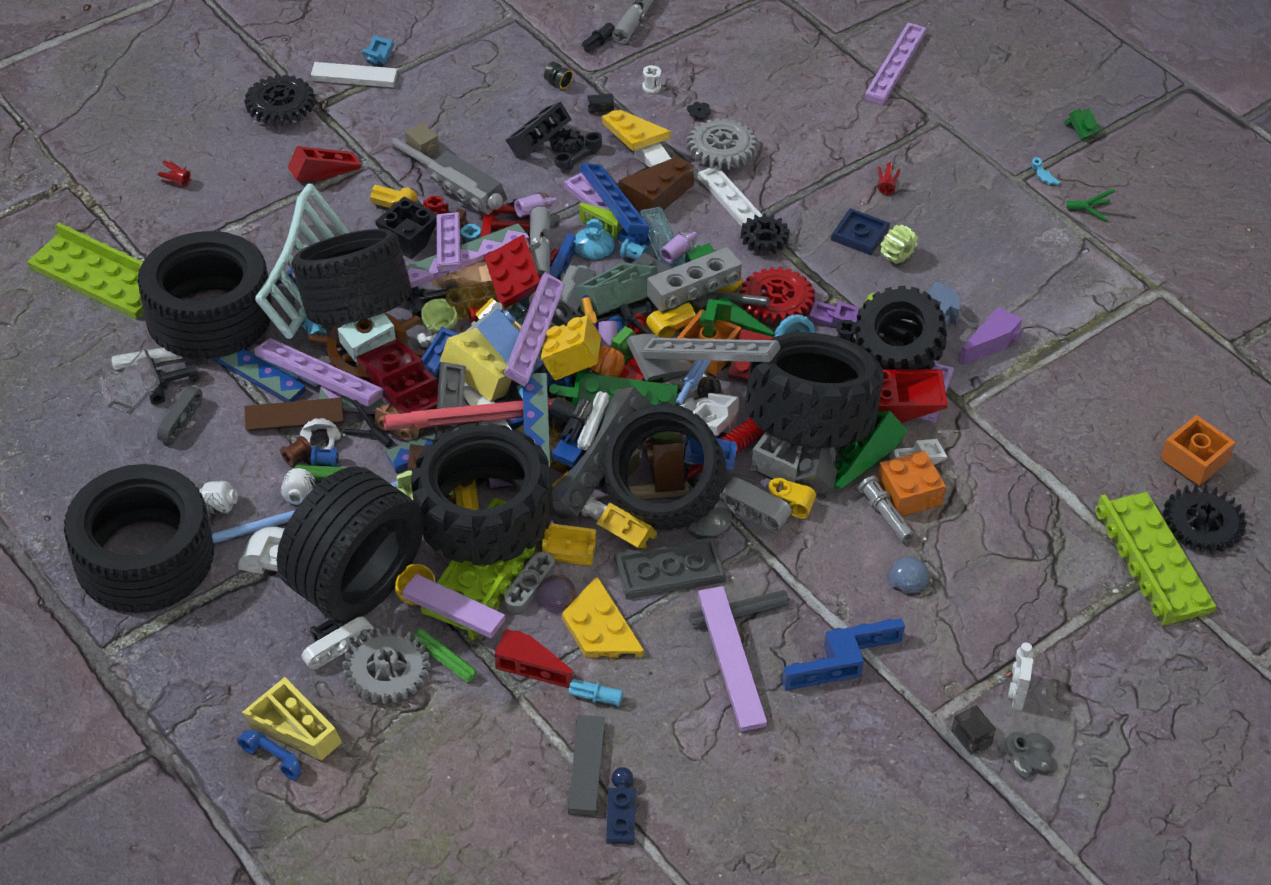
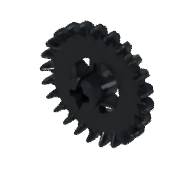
(279, 101)
(1204, 507)

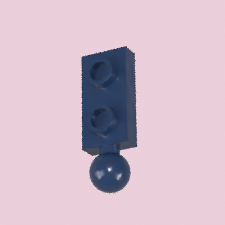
(621, 808)

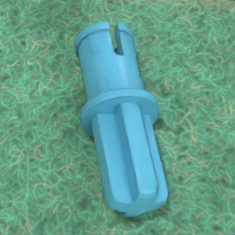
(596, 692)

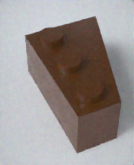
(658, 184)
(666, 461)

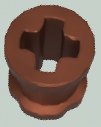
(296, 451)

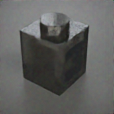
(973, 730)

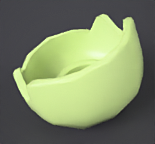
(438, 314)

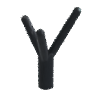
(630, 319)
(374, 431)

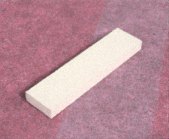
(354, 74)
(728, 194)

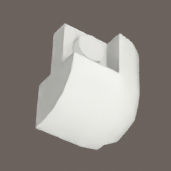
(717, 411)
(261, 550)

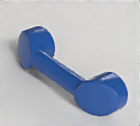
(252, 740)

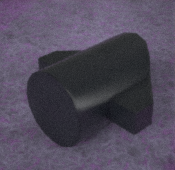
(600, 102)

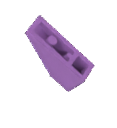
(992, 336)

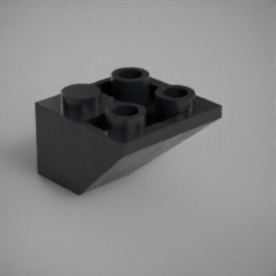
(411, 223)

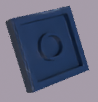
(860, 231)

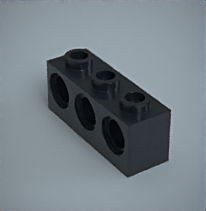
(538, 129)

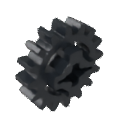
(765, 234)

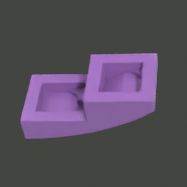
(829, 315)

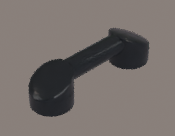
(593, 143)

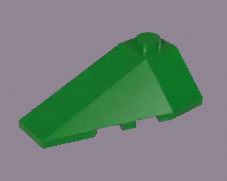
(860, 456)

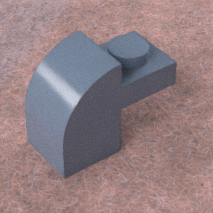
(948, 300)

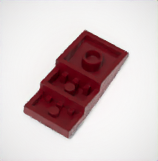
(401, 377)

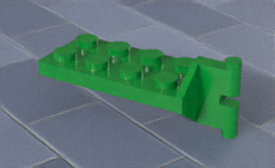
(589, 385)

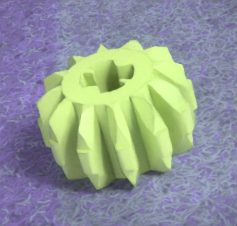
(899, 244)

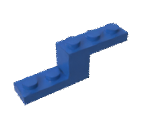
(843, 654)

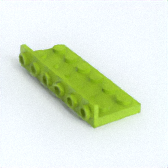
(91, 269)
(1154, 558)
(481, 582)

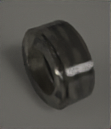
(708, 385)

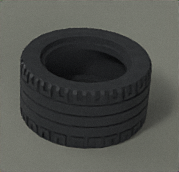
(198, 263)
(133, 496)
(349, 543)

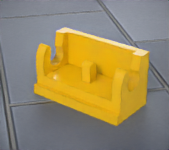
(626, 526)
(570, 544)

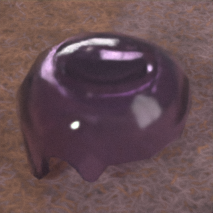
(556, 593)

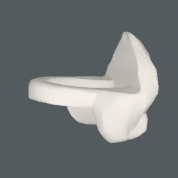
(315, 424)

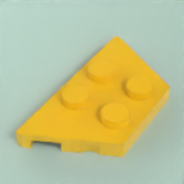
(599, 624)

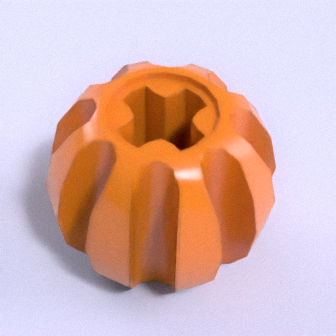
(610, 362)

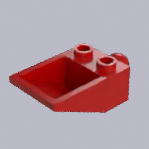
(913, 393)

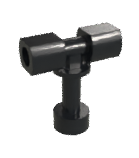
(419, 297)
(157, 396)

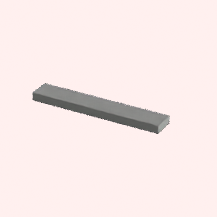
(711, 349)

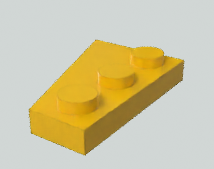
(634, 131)

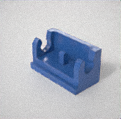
(694, 452)

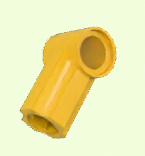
(388, 197)
(666, 323)
(466, 495)

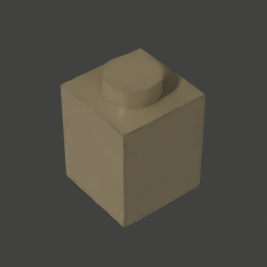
(423, 140)

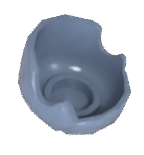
(909, 575)

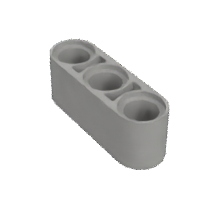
(755, 504)

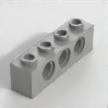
(694, 279)

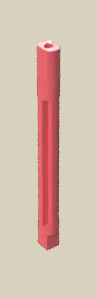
(456, 415)

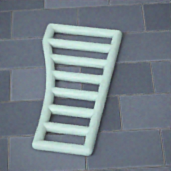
(286, 258)

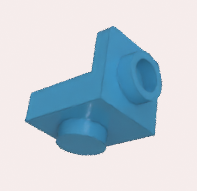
(378, 51)

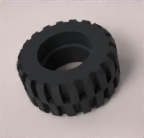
(899, 305)

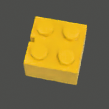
(571, 347)

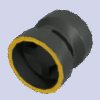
(556, 74)

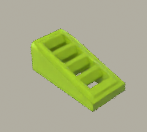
(608, 220)

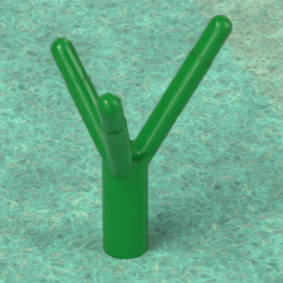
(1091, 202)

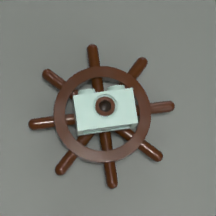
(362, 337)

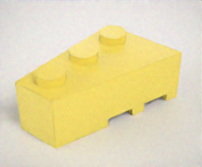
(482, 362)
(292, 720)

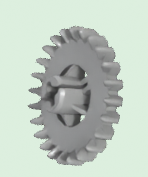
(722, 146)
(385, 653)

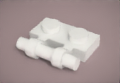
(1021, 676)

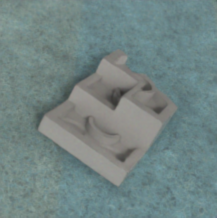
(656, 368)

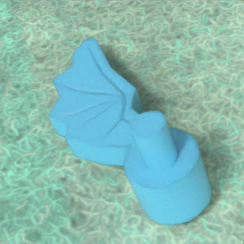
(1042, 174)

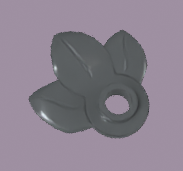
(1030, 755)

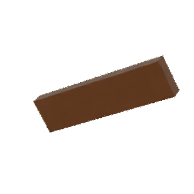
(292, 413)

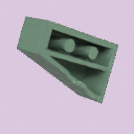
(616, 287)

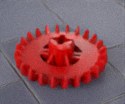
(776, 285)

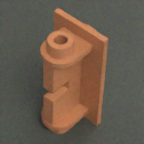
(407, 434)

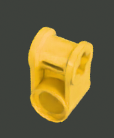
(796, 495)

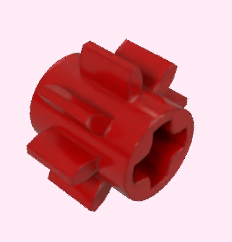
(436, 205)

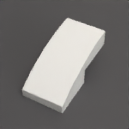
(931, 446)

